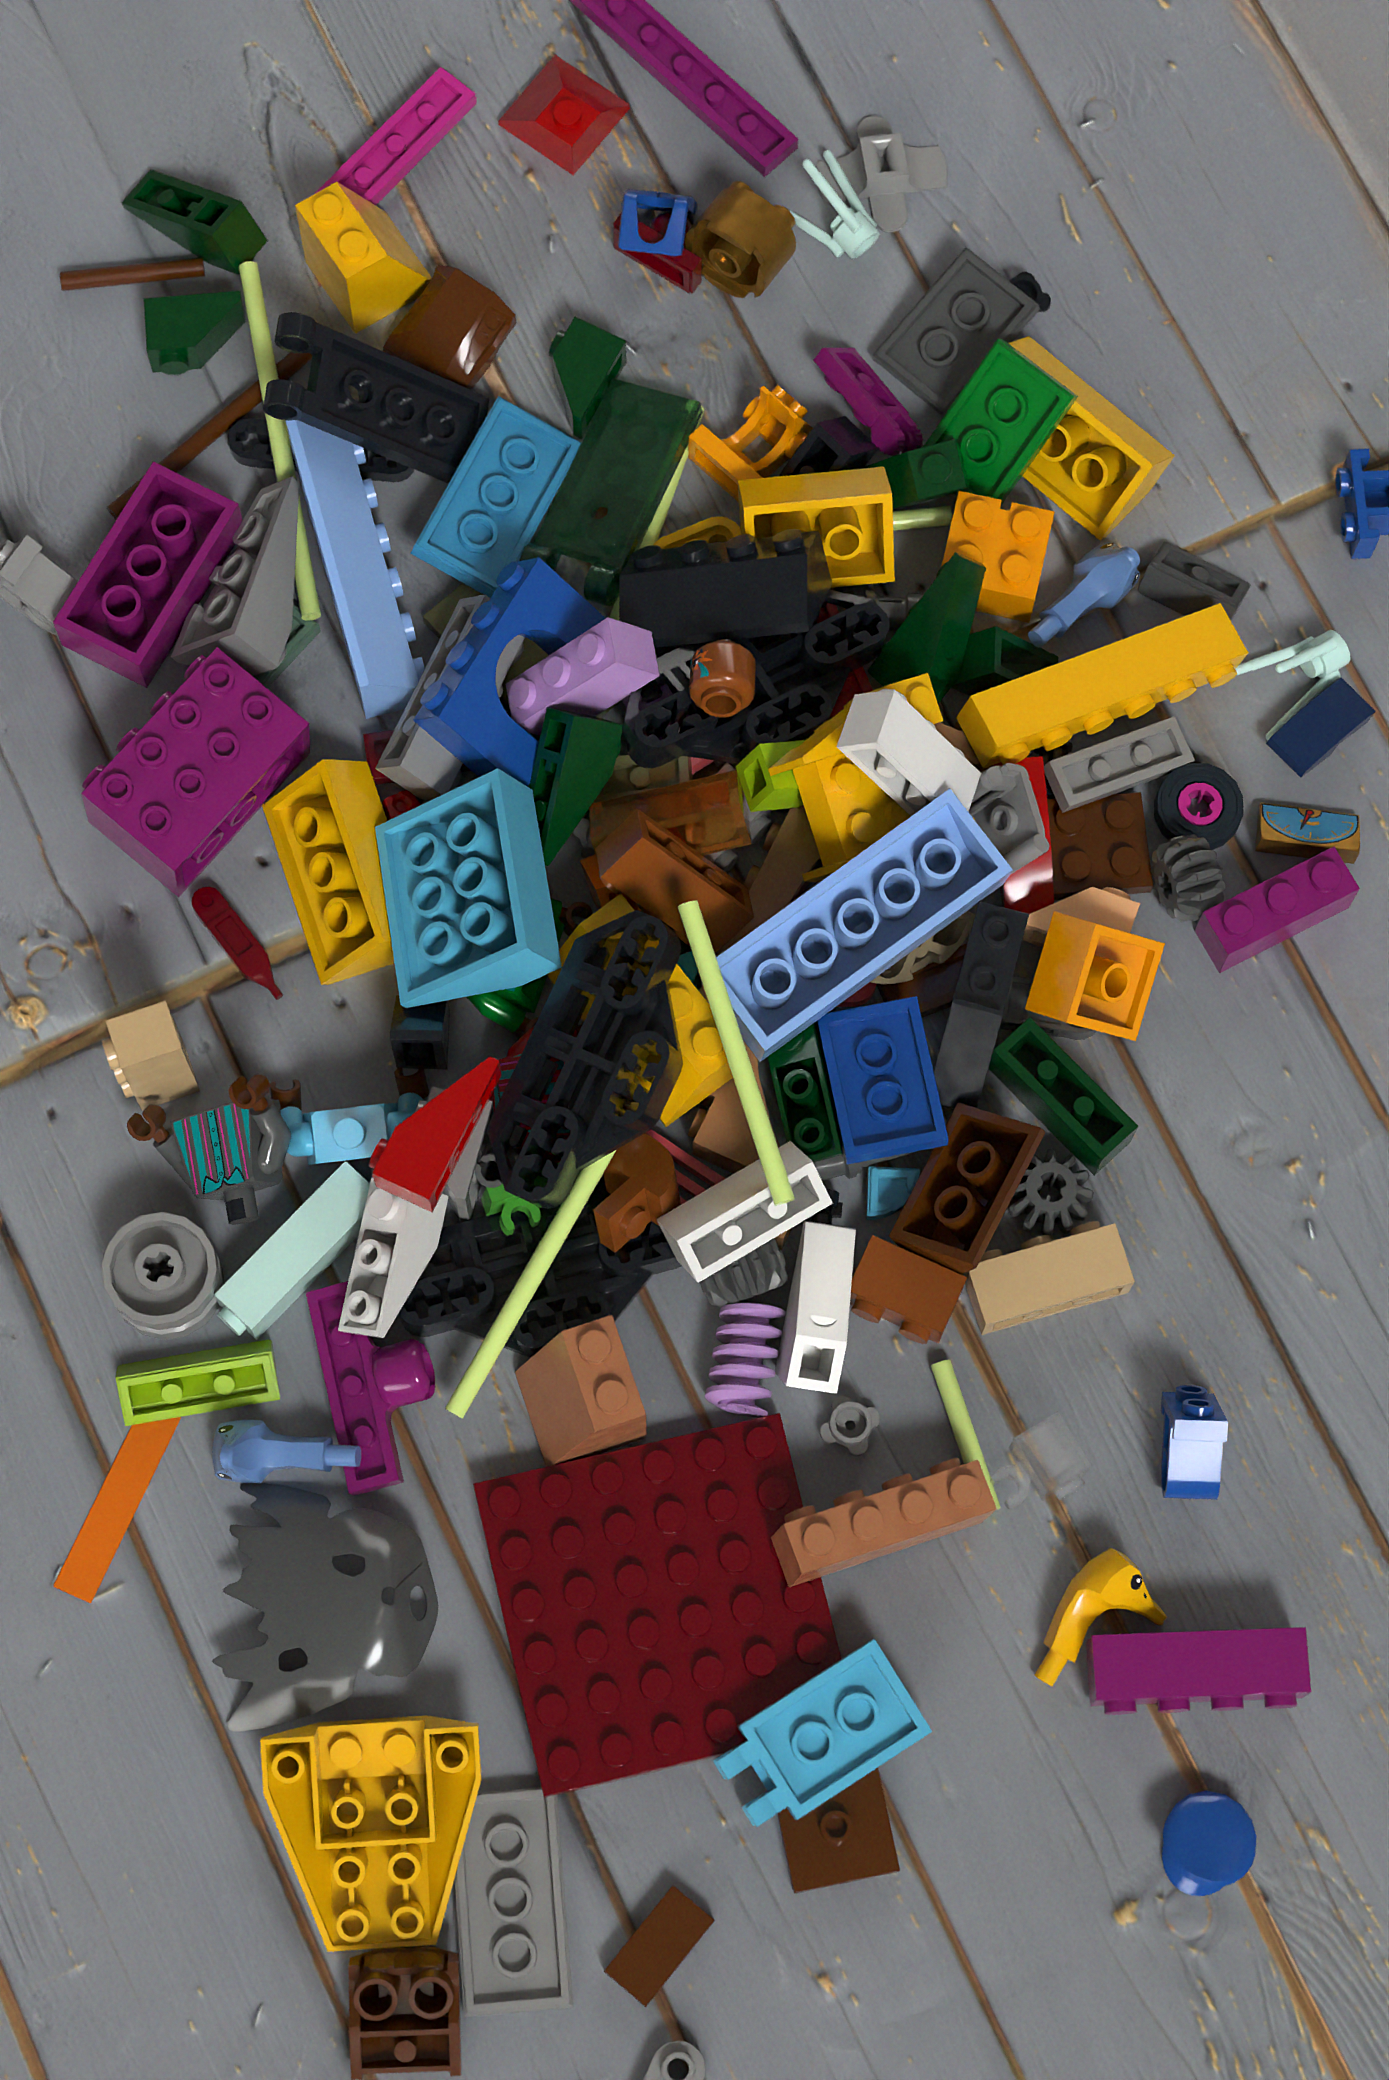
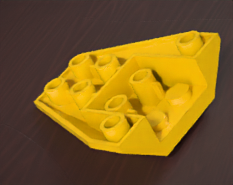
(374, 1822)

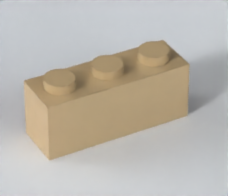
(149, 1056)
(1048, 1277)

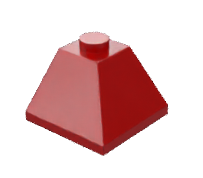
(564, 114)

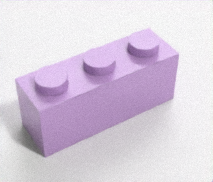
(585, 674)

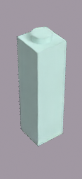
(295, 1254)

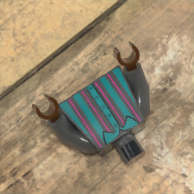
(224, 1149)

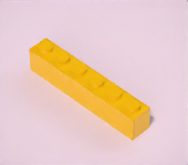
(1102, 686)

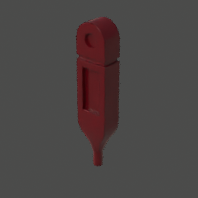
(234, 938)

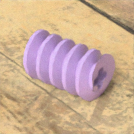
(742, 1357)

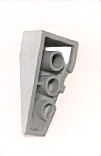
(253, 589)

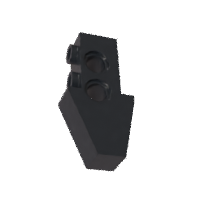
(978, 1004)

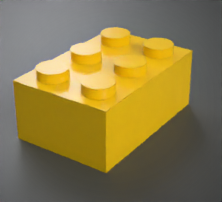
(845, 506)

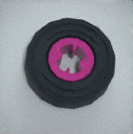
(1204, 783)

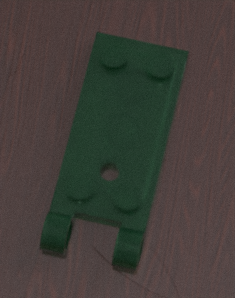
(621, 467)

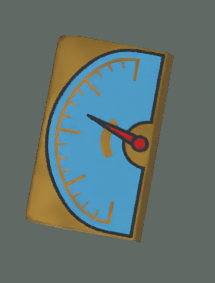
(1307, 832)

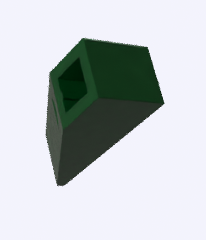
(935, 629)
(806, 1096)

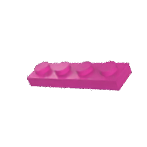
(405, 137)

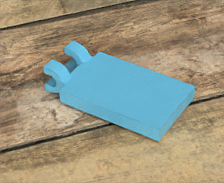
(825, 1735)

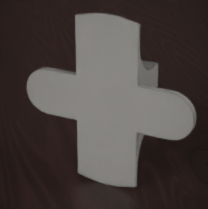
(885, 170)

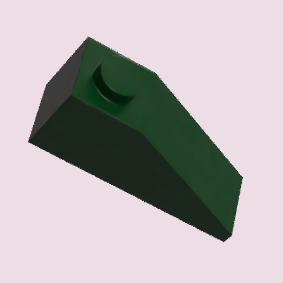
(197, 220)
(570, 771)

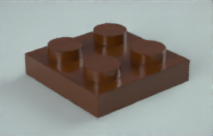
(1100, 846)

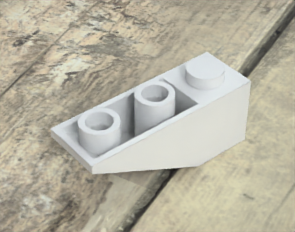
(388, 1260)
(818, 1309)

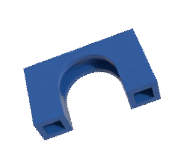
(464, 705)

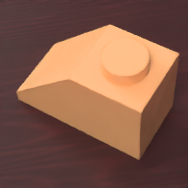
(1105, 907)

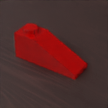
(431, 1140)

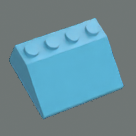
(467, 893)

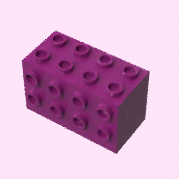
(196, 770)

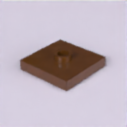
(841, 1838)

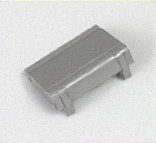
(1010, 814)

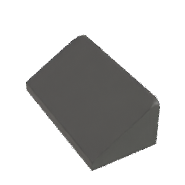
(1190, 583)

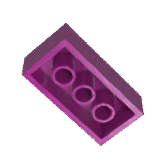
(148, 574)

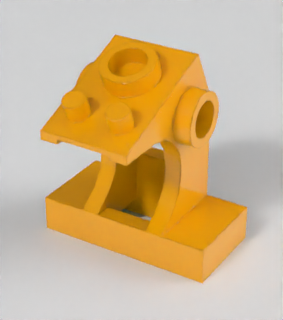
(771, 416)

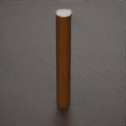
(132, 274)

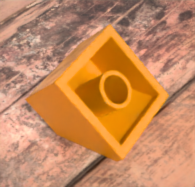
(1094, 976)

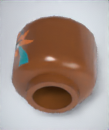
(722, 678)

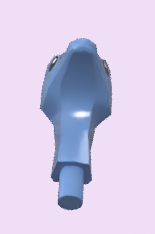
(1098, 582)
(250, 1451)

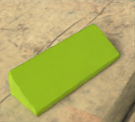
(197, 1382)

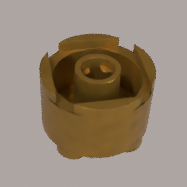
(742, 241)

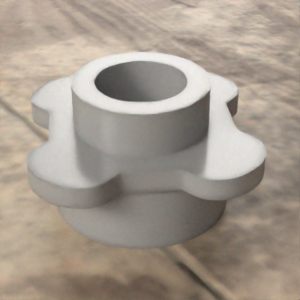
(863, 1418)

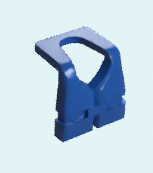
(673, 241)

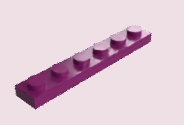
(694, 80)

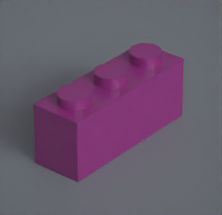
(1276, 909)

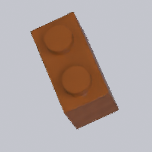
(905, 1291)

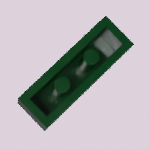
(1062, 1096)

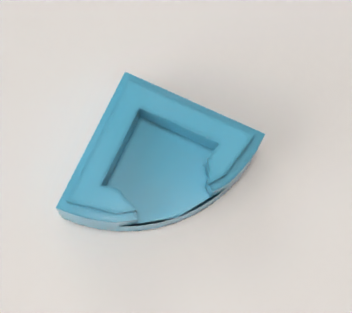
(888, 1190)

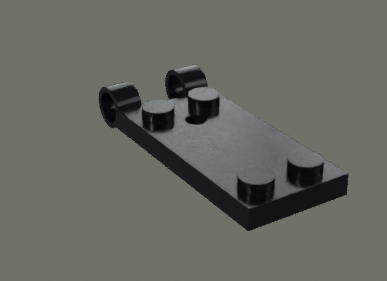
(400, 406)

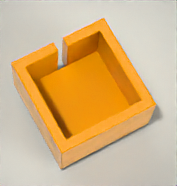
(1009, 547)

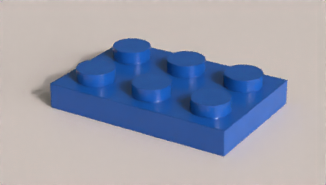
(882, 1080)

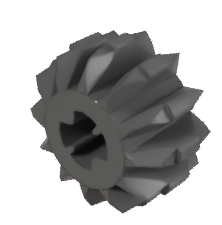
(1187, 877)
(1069, 1200)
(748, 1276)

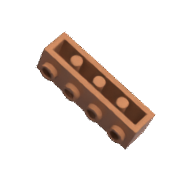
(882, 1522)

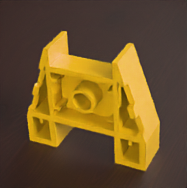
(840, 800)

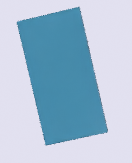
(496, 497)

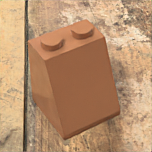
(582, 1394)

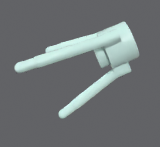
(853, 226)
(1316, 657)

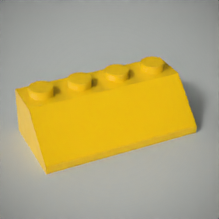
(1097, 457)
(333, 866)
(702, 1052)

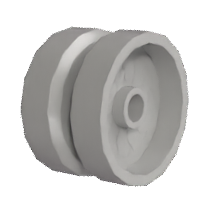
(171, 1304)

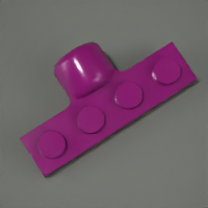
(366, 1388)

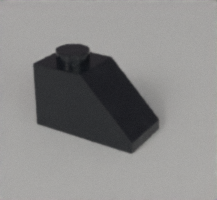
(831, 447)
(420, 1035)

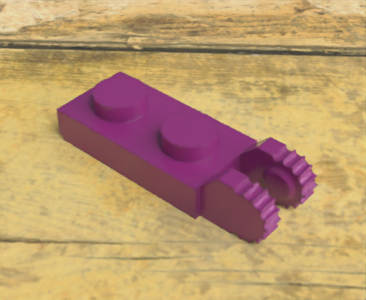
(871, 400)

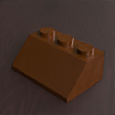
(966, 1188)

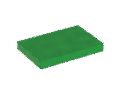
(1003, 419)

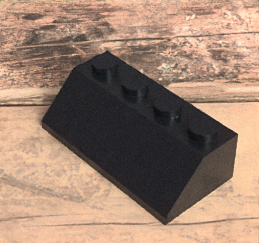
(726, 588)

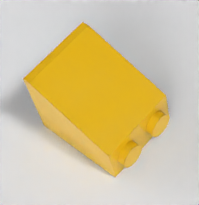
(358, 256)

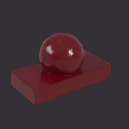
(681, 270)

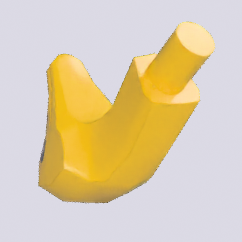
(1100, 1585)

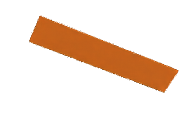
(114, 1508)

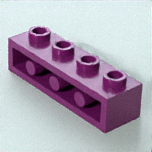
(1198, 1668)

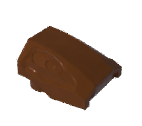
(453, 328)
(404, 2011)

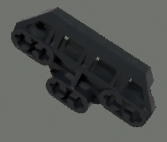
(787, 682)
(597, 1063)
(579, 1277)

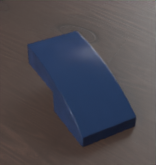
(1320, 727)

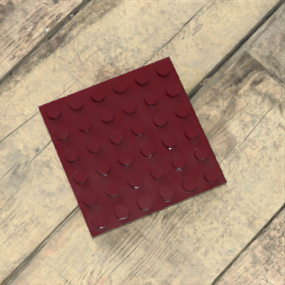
(652, 1600)

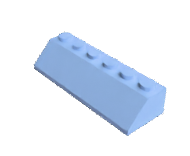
(356, 568)
(859, 922)

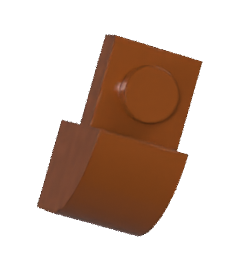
(641, 1190)

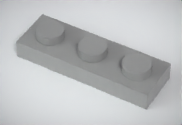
(1118, 764)

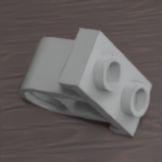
(33, 582)

